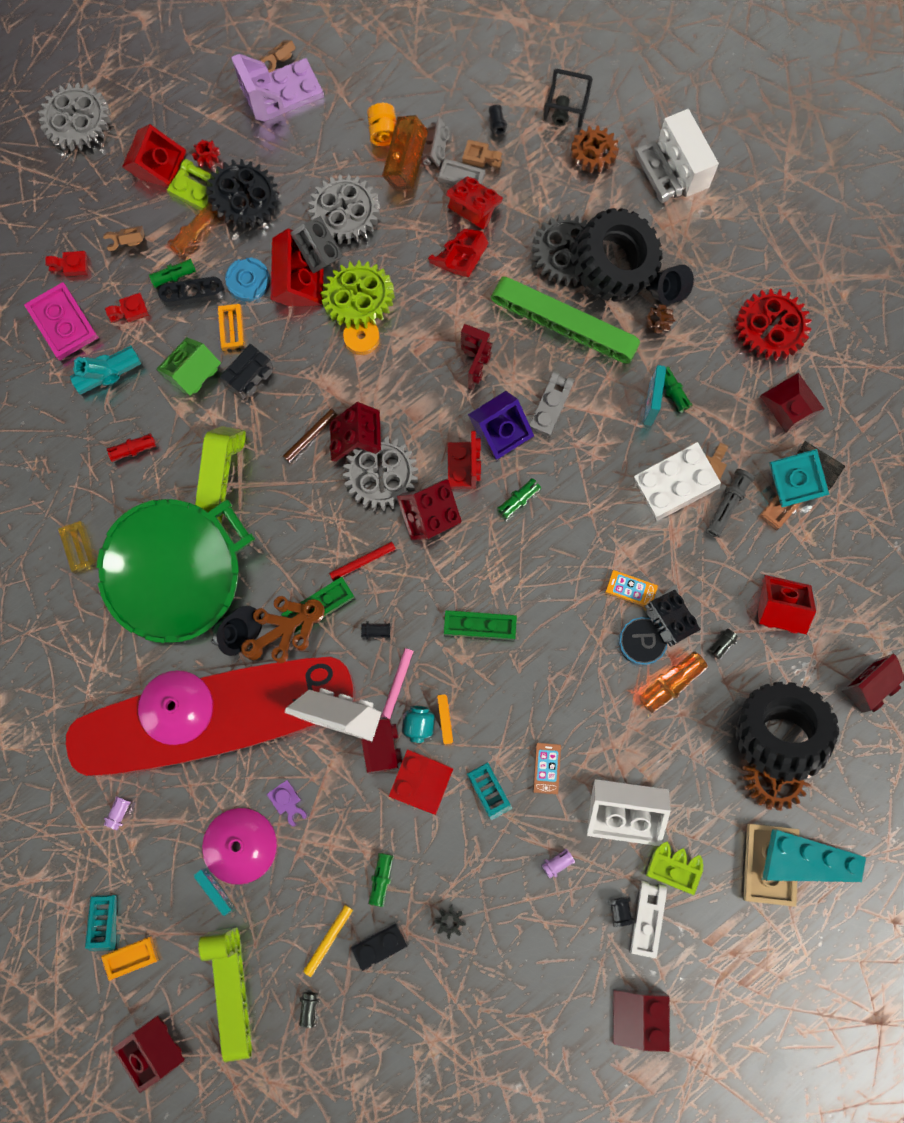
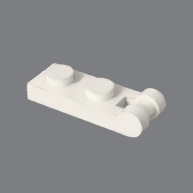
(648, 920)

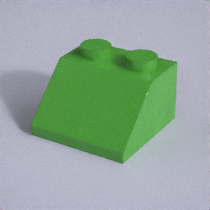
(189, 366)

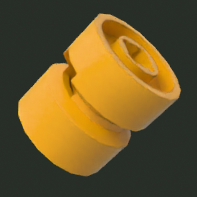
(381, 123)

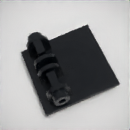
(674, 617)

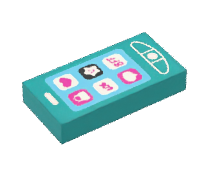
(214, 892)

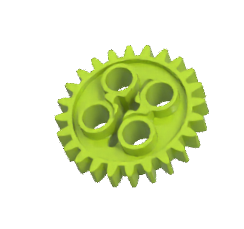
(358, 295)

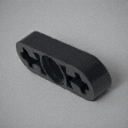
(176, 300)

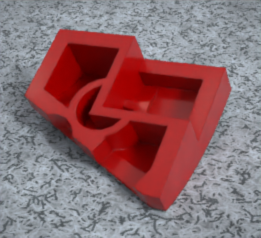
(461, 252)

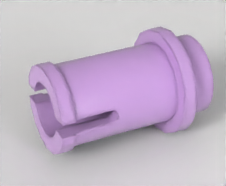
(117, 813)
(558, 863)

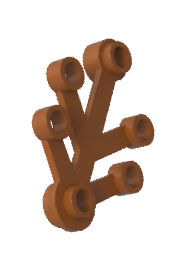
(285, 628)

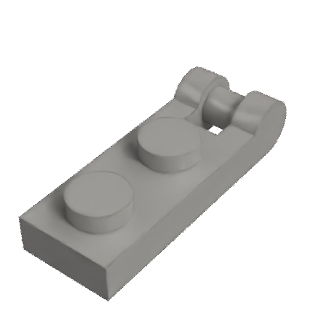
(658, 171)
(551, 405)

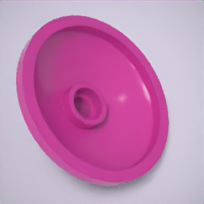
(191, 710)
(256, 840)

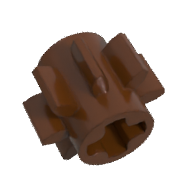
(660, 319)

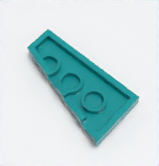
(806, 860)

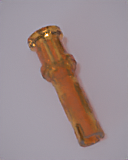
(189, 233)

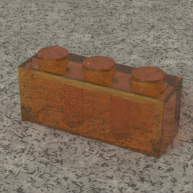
(405, 152)

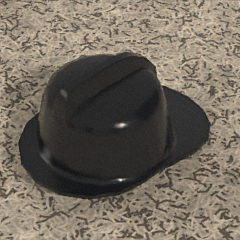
(672, 284)
(235, 630)

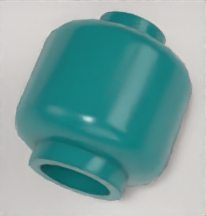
(418, 723)

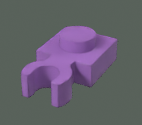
(285, 799)

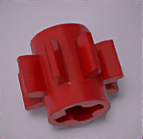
(206, 154)

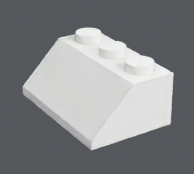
(337, 713)
(628, 812)

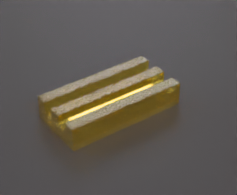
(69, 553)

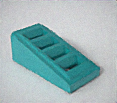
(499, 810)
(110, 934)

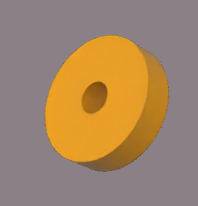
(365, 345)

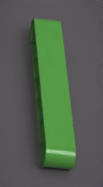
(565, 320)

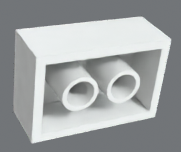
(687, 152)
(677, 481)

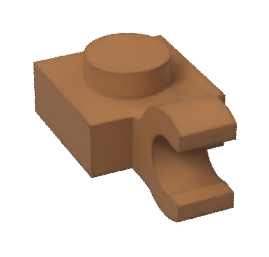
(279, 52)
(478, 153)
(128, 236)
(715, 460)

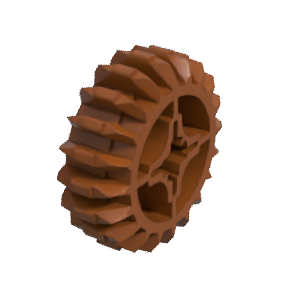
(773, 787)

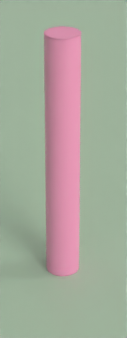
(397, 683)

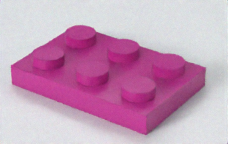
(61, 321)

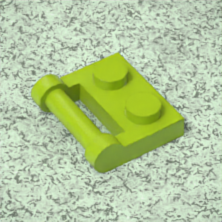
(188, 189)

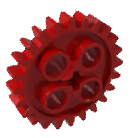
(789, 337)

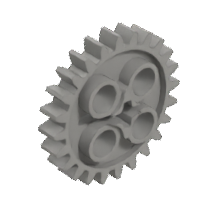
(74, 116)
(337, 193)
(359, 475)

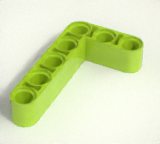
(215, 465)
(234, 1029)

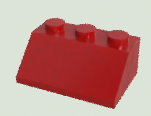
(291, 276)

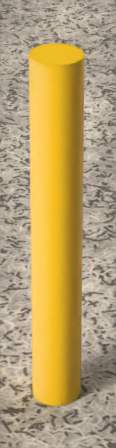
(328, 940)

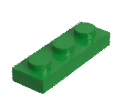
(331, 596)
(480, 625)

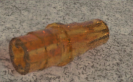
(673, 682)

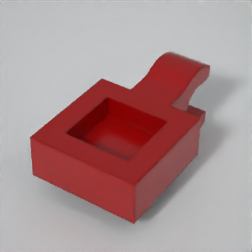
(72, 263)
(131, 308)

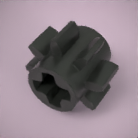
(455, 918)

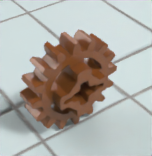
(595, 148)

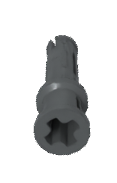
(733, 492)

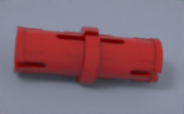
(131, 447)

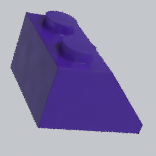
(501, 424)

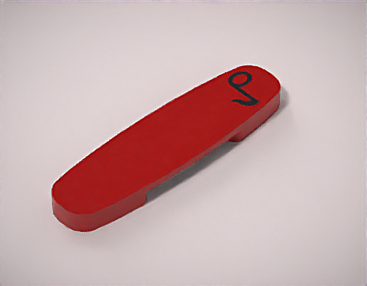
(246, 712)

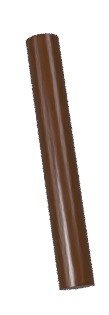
(310, 435)

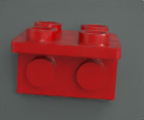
(473, 201)

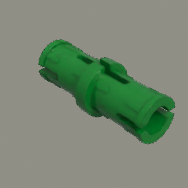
(172, 273)
(676, 392)
(519, 498)
(380, 879)

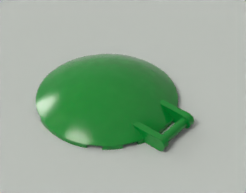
(170, 568)

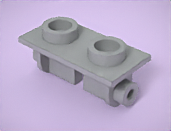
(437, 135)

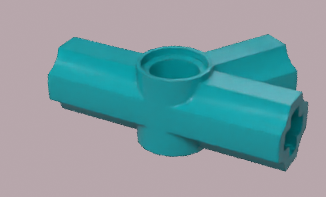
(103, 369)

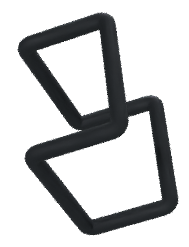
(548, 105)

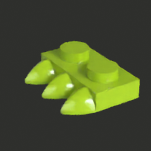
(675, 870)

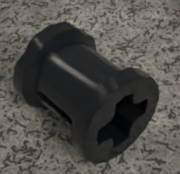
(621, 911)

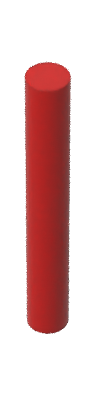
(363, 560)

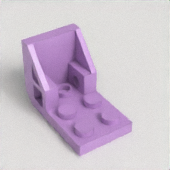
(276, 91)

